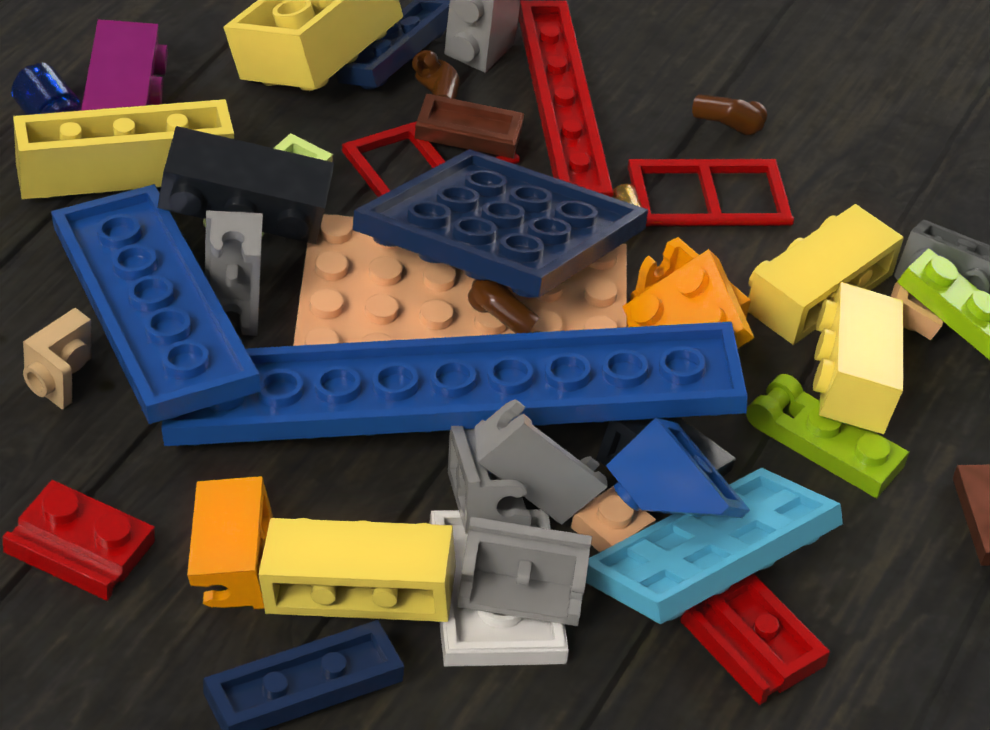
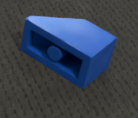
(672, 476)

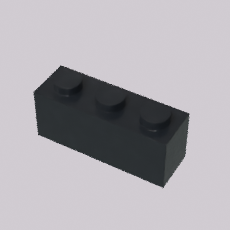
(239, 176)

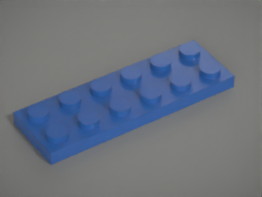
(155, 304)

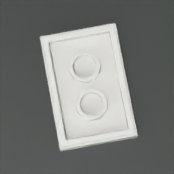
(489, 637)

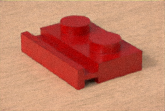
(79, 539)
(756, 638)

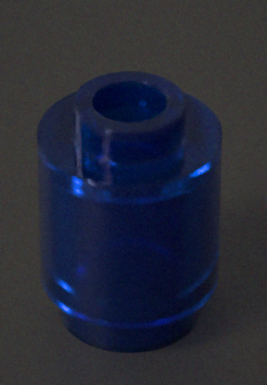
(43, 91)

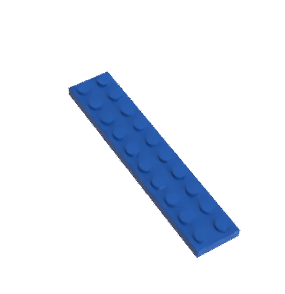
(469, 378)

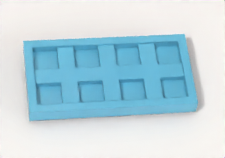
(701, 556)

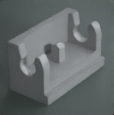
(235, 263)
(523, 453)
(477, 489)
(524, 571)

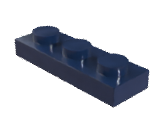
(421, 24)
(304, 679)

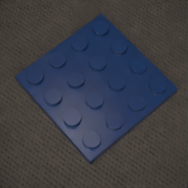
(500, 222)

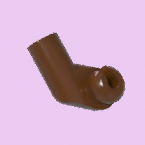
(436, 74)
(735, 113)
(502, 304)

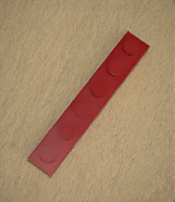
(563, 96)

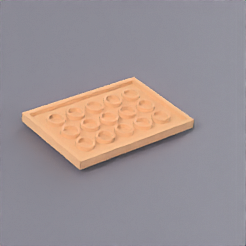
(388, 293)

